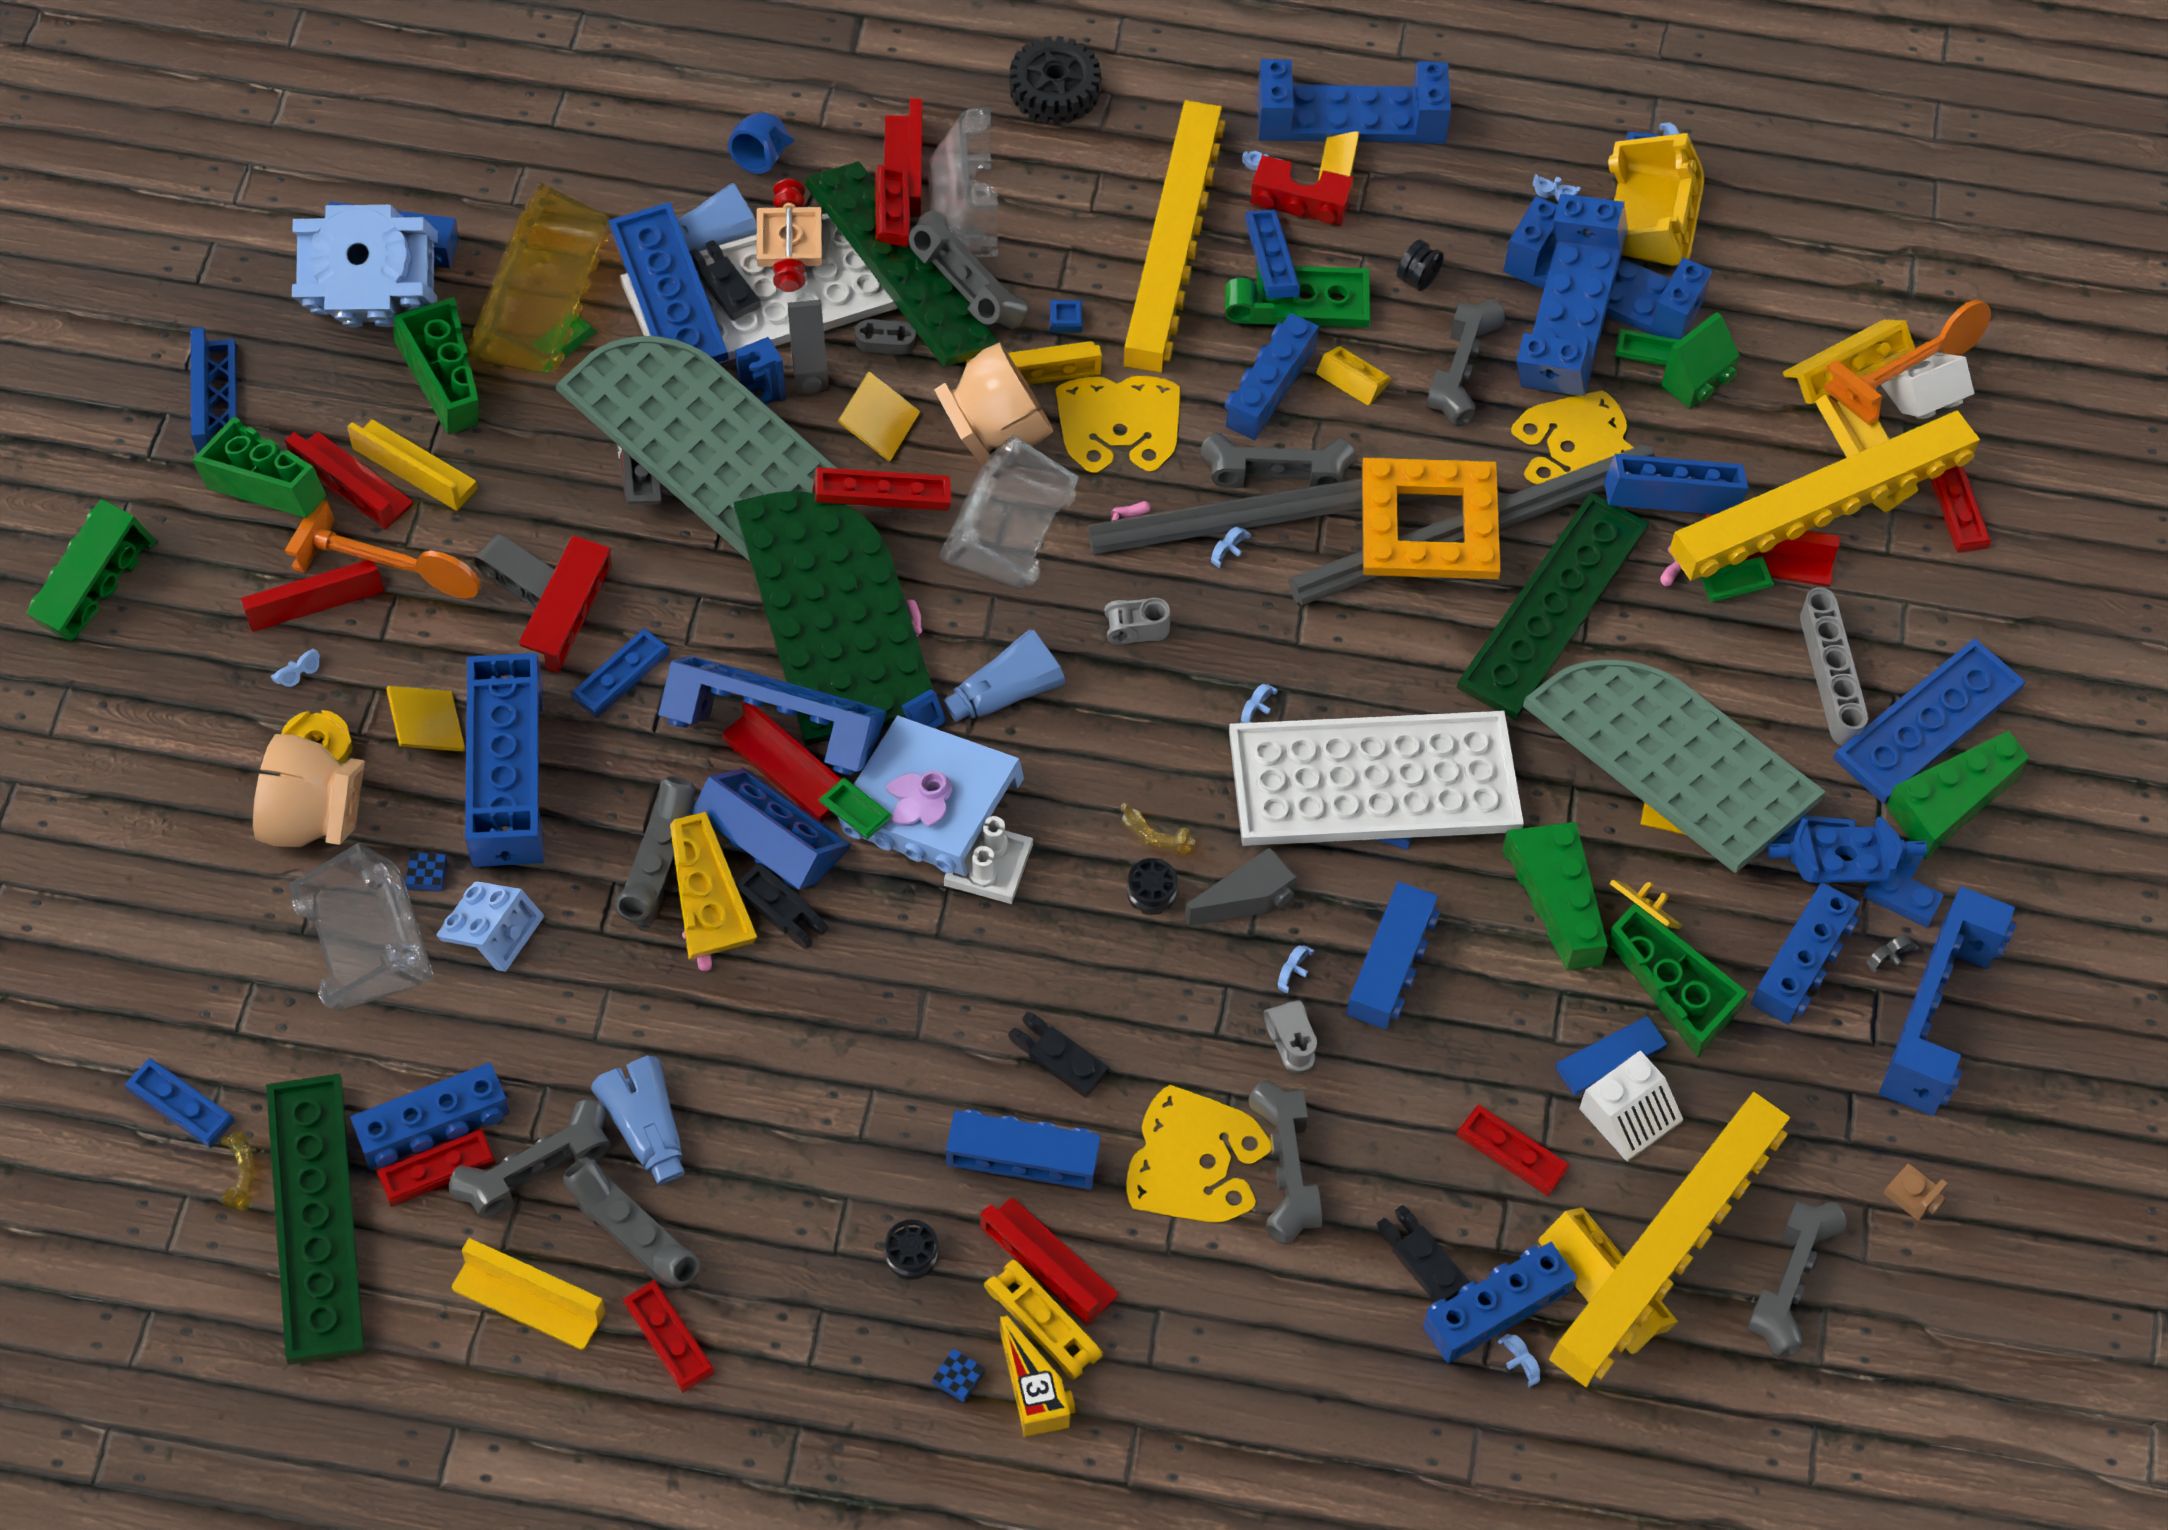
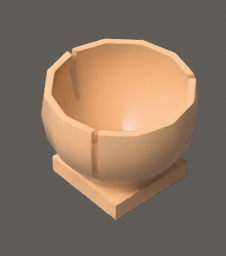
(993, 404)
(309, 797)

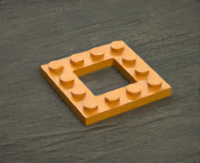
(1470, 479)

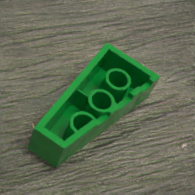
(438, 359)
(258, 471)
(89, 570)
(1955, 791)
(1558, 881)
(1678, 979)

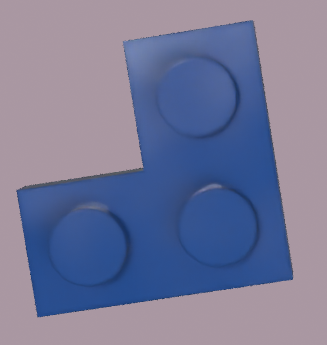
(1905, 894)

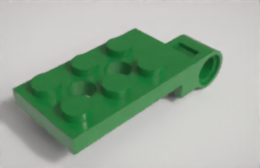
(1249, 304)

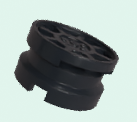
(1420, 265)
(1152, 886)
(911, 1250)

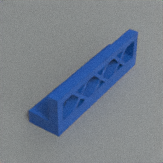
(201, 389)

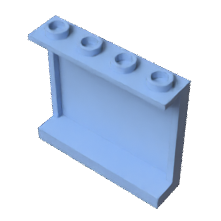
(977, 780)

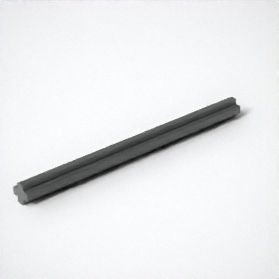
(1511, 511)
(1229, 514)

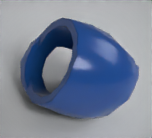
(758, 142)

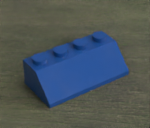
(770, 827)

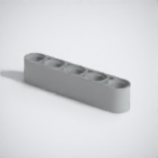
(1835, 652)

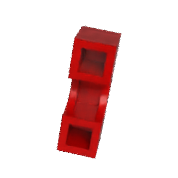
(1322, 201)

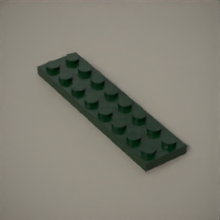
(916, 287)
(1552, 606)
(314, 1219)

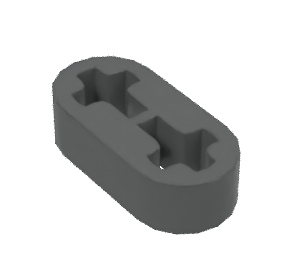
(885, 337)

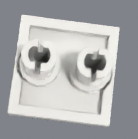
(993, 863)

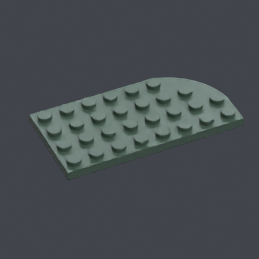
(691, 426)
(1677, 755)

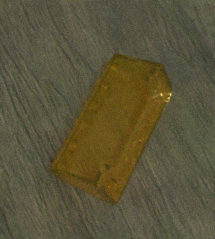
(539, 283)

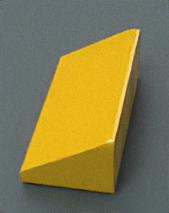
(1340, 153)
(1352, 375)

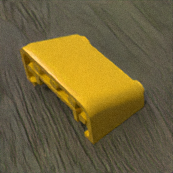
(1661, 193)

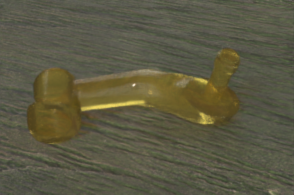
(1136, 823)
(237, 1195)

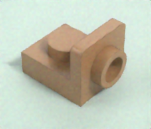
(1916, 1192)

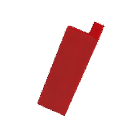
(904, 149)
(350, 479)
(882, 488)
(1802, 560)
(312, 595)
(567, 601)
(781, 760)
(1047, 1260)

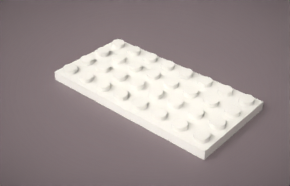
(842, 283)
(1374, 778)

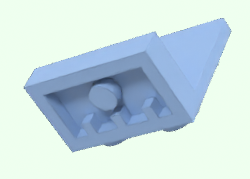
(494, 921)

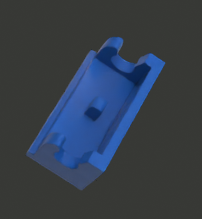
(761, 370)

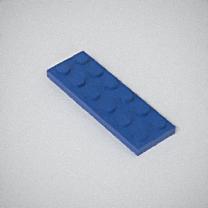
(666, 279)
(1929, 719)

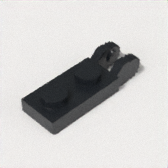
(725, 282)
(779, 904)
(1060, 1055)
(1423, 1257)

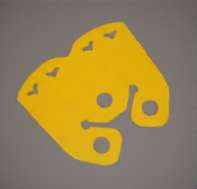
(1119, 404)
(1578, 421)
(1174, 1151)

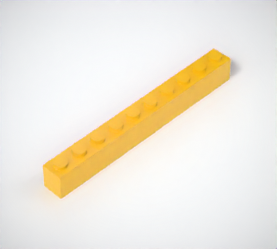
(1173, 236)
(1824, 496)
(1668, 1241)

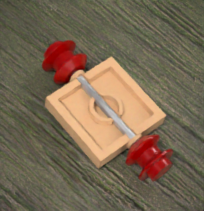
(789, 235)

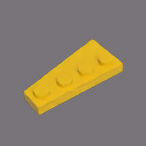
(708, 895)

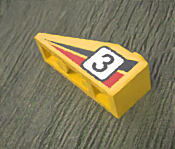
(1036, 1386)

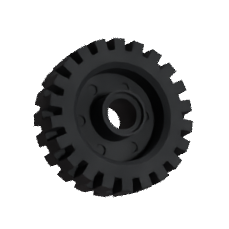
(1055, 80)

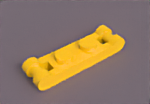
(1043, 1319)

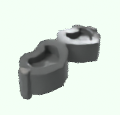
(1891, 950)

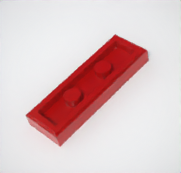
(892, 205)
(1960, 510)
(1513, 1150)
(434, 1167)
(668, 1336)

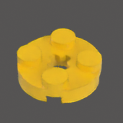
(325, 726)

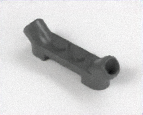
(988, 298)
(1447, 389)
(1234, 463)
(647, 880)
(491, 1189)
(1302, 1203)
(631, 1226)
(1772, 1313)

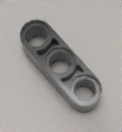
(514, 569)

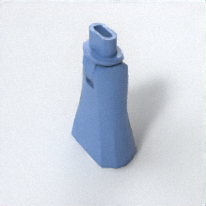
(720, 218)
(1015, 674)
(643, 1116)

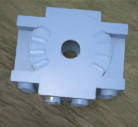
(355, 292)

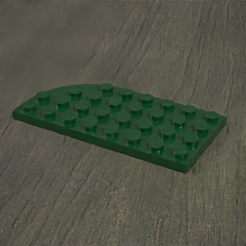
(832, 604)

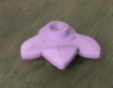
(918, 800)

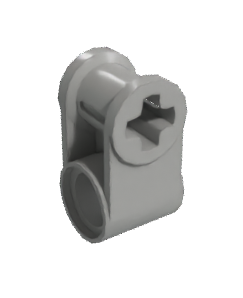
(1136, 620)
(1292, 1035)

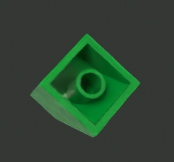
(1701, 362)

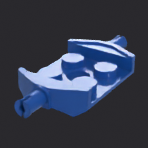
(1873, 851)

